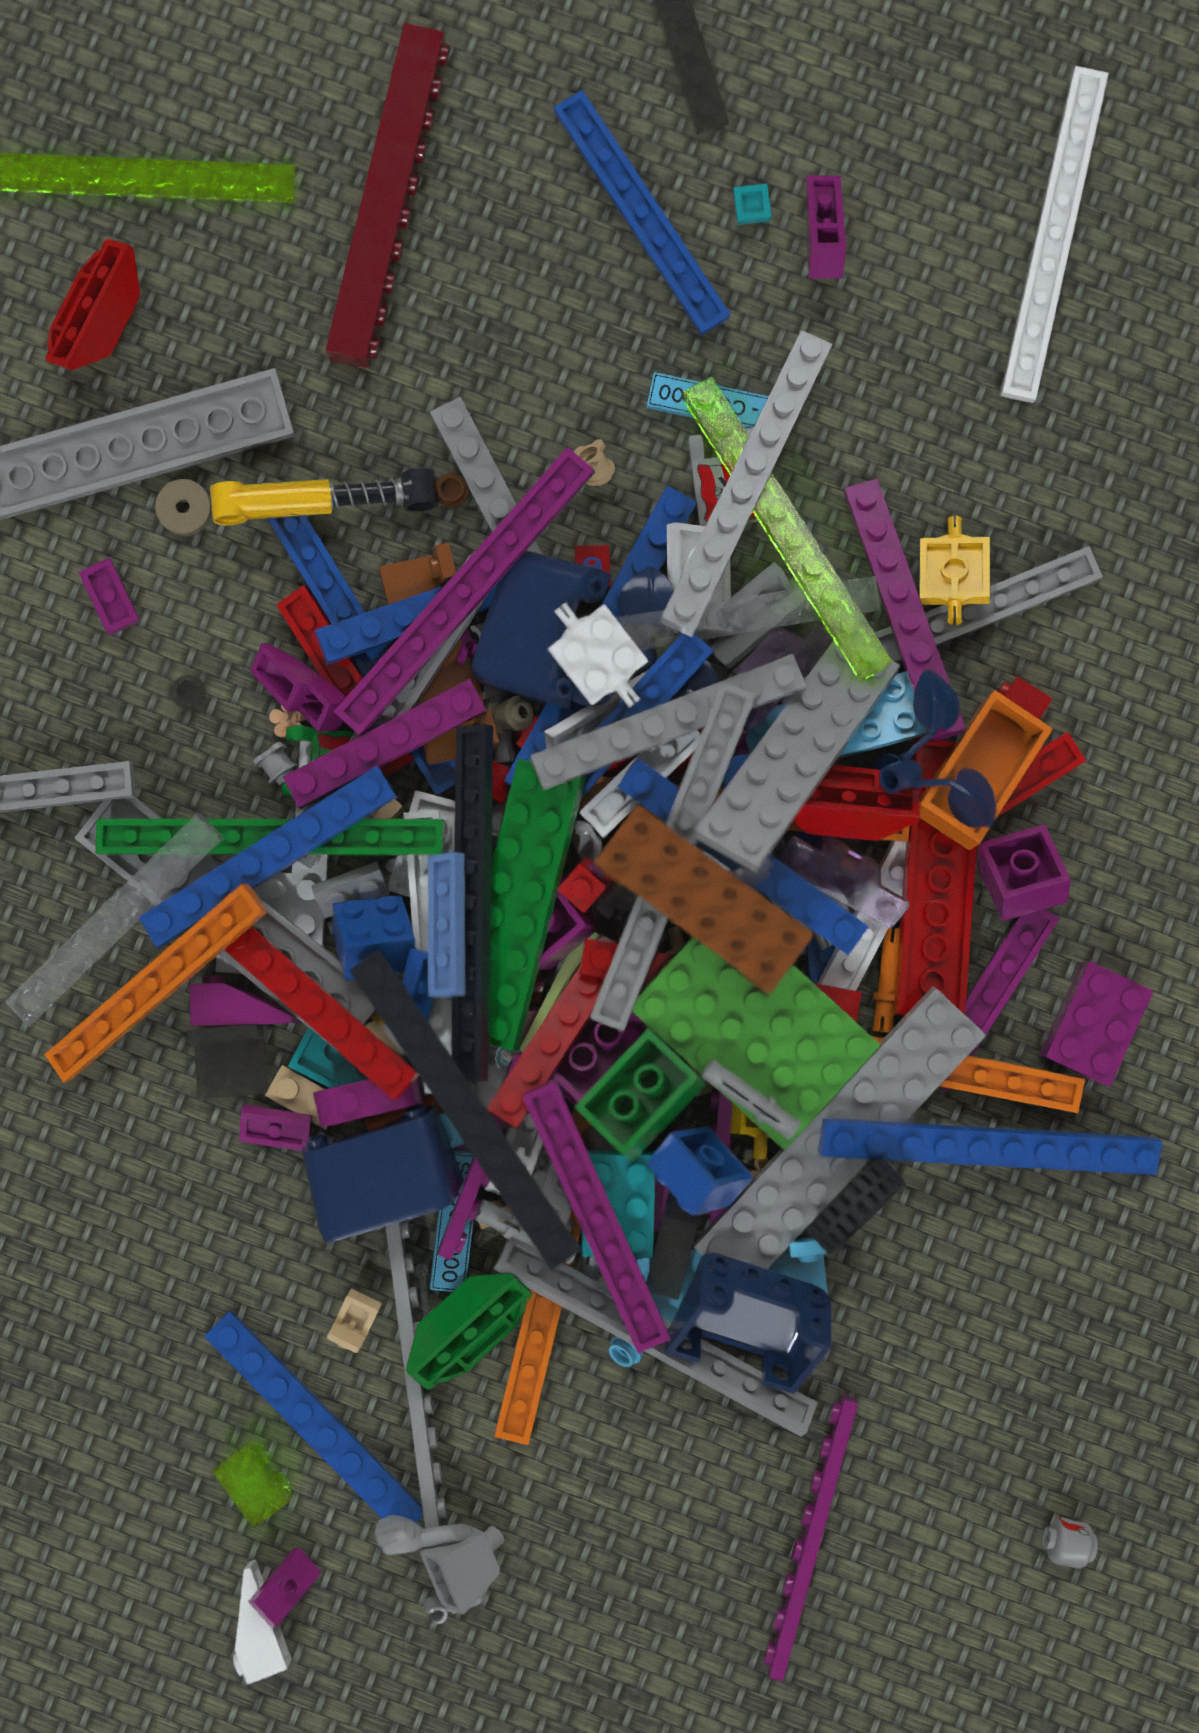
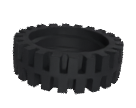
(855, 1206)

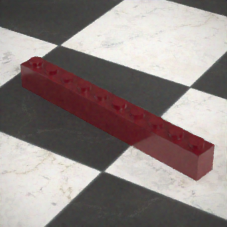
(387, 195)

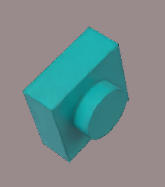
(752, 204)

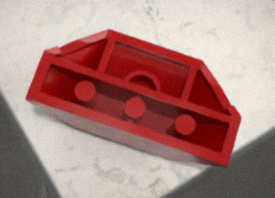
(95, 308)
(857, 807)

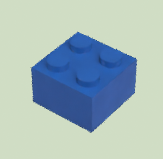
(370, 926)
(699, 1170)

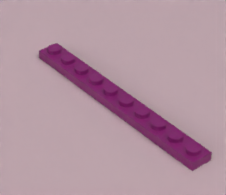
(464, 591)

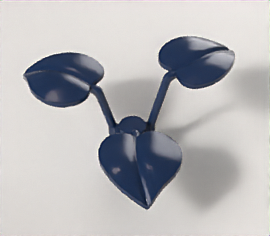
(649, 593)
(971, 794)

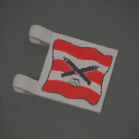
(708, 479)

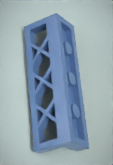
(446, 925)

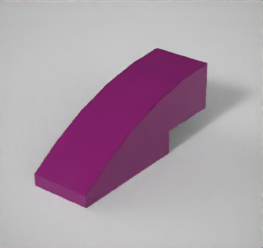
(298, 687)

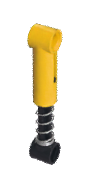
(236, 503)

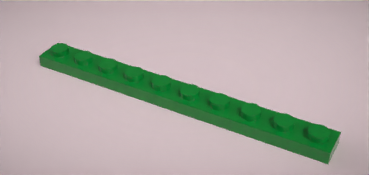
(366, 837)

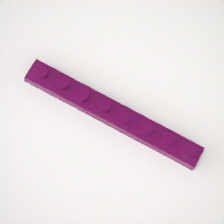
(896, 588)
(596, 1216)
(806, 1550)

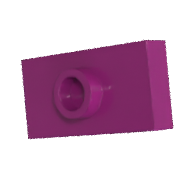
(284, 1587)

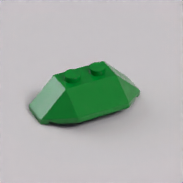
(466, 1327)

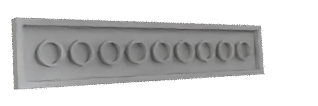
(142, 443)
(278, 929)
(887, 1089)

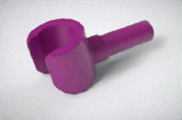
(467, 648)

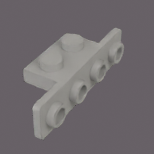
(734, 647)

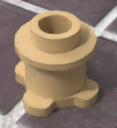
(594, 456)

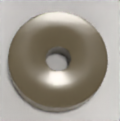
(179, 492)

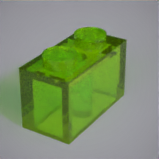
(253, 1482)

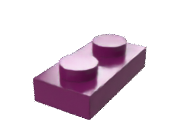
(109, 596)
(274, 1127)

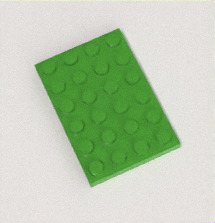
(779, 1042)

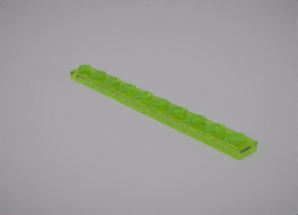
(147, 177)
(791, 537)

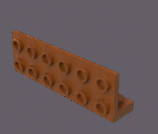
(413, 578)
(703, 899)

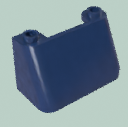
(524, 625)
(382, 1174)

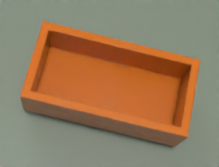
(998, 745)

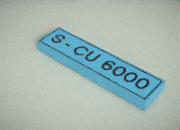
(667, 392)
(447, 1273)

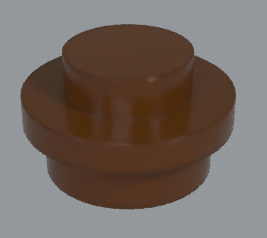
(451, 490)

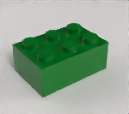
(640, 1095)

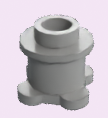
(276, 763)

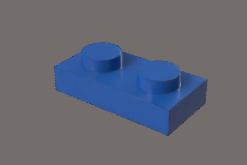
(416, 980)

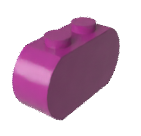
(360, 1100)

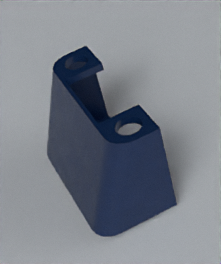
(756, 1312)

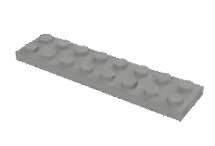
(791, 760)

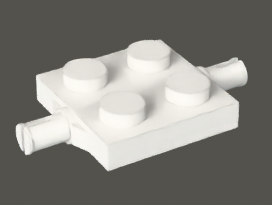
(597, 654)

